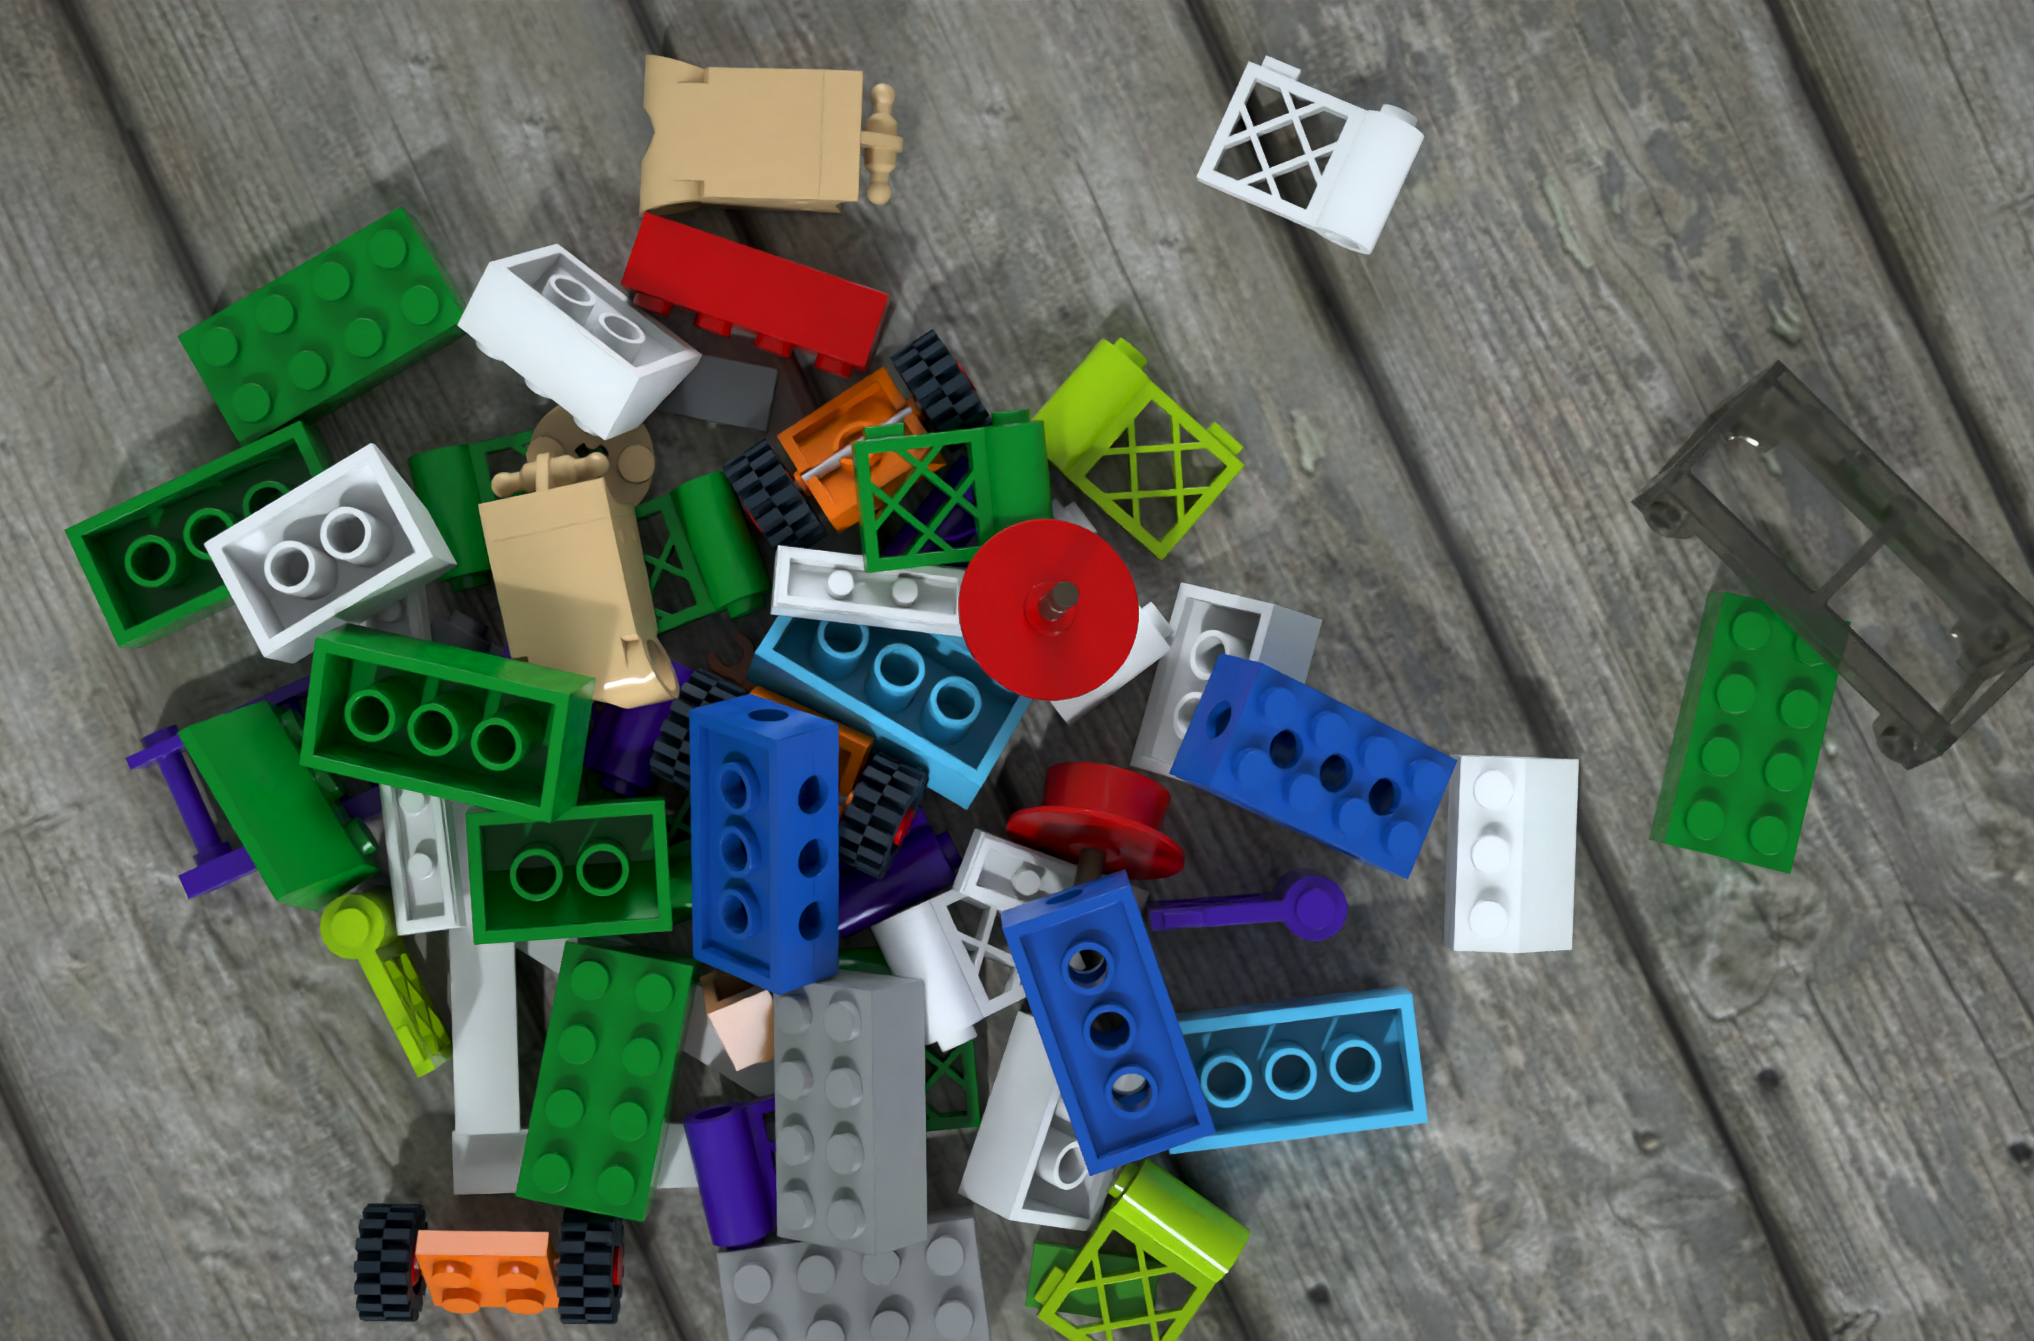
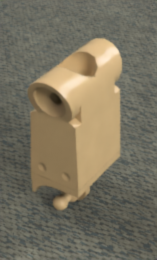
(762, 139)
(576, 579)

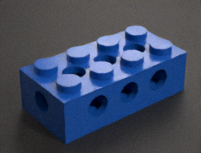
(1284, 756)
(765, 842)
(1086, 1062)

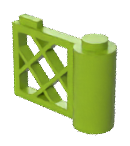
(1097, 408)
(365, 929)
(1167, 1223)

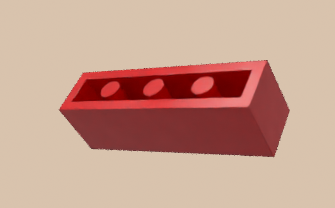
(755, 293)

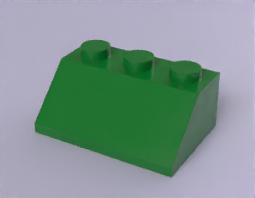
(280, 809)
(580, 876)

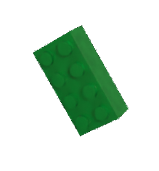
(328, 329)
(150, 551)
(446, 721)
(1745, 737)
(608, 1077)

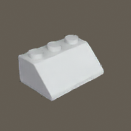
(576, 339)
(329, 554)
(1203, 627)
(1511, 854)
(1026, 1148)

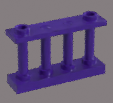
(216, 860)

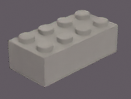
(851, 1112)
(836, 1294)

